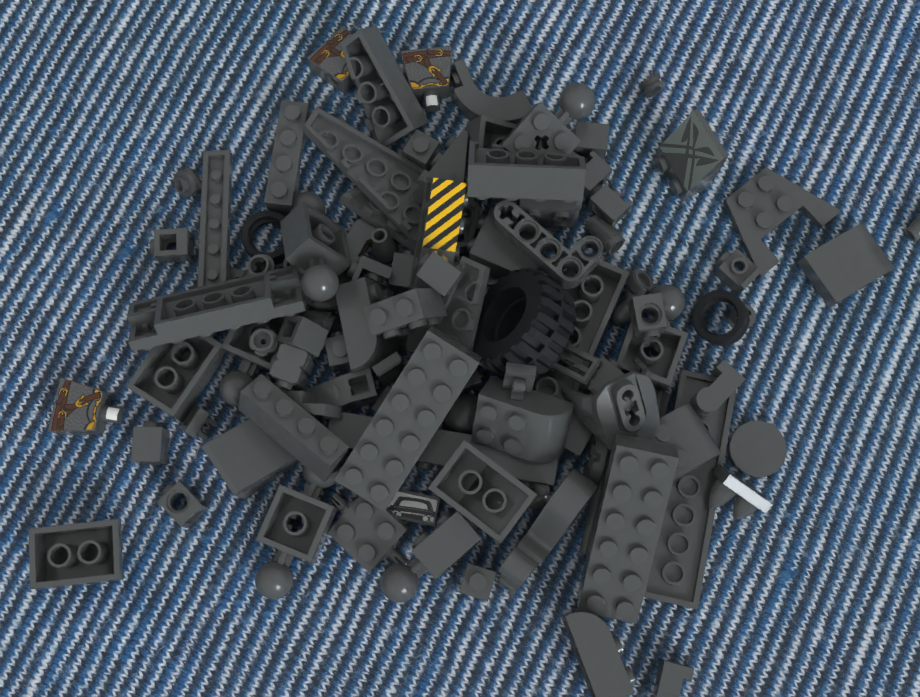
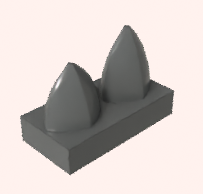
(728, 486)

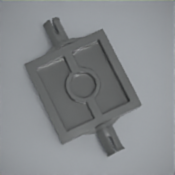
(368, 532)

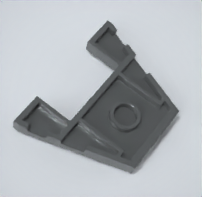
(766, 204)

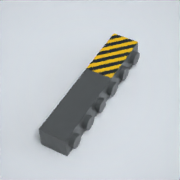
(437, 230)

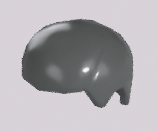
(462, 414)

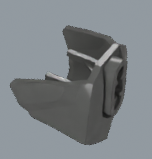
(615, 412)

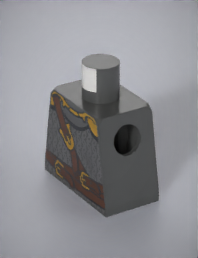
(329, 62)
(428, 74)
(82, 410)

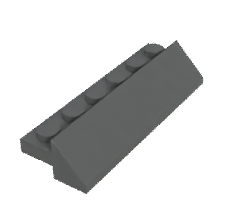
(215, 308)

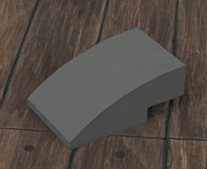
(845, 265)

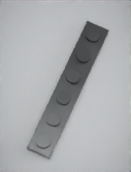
(215, 217)

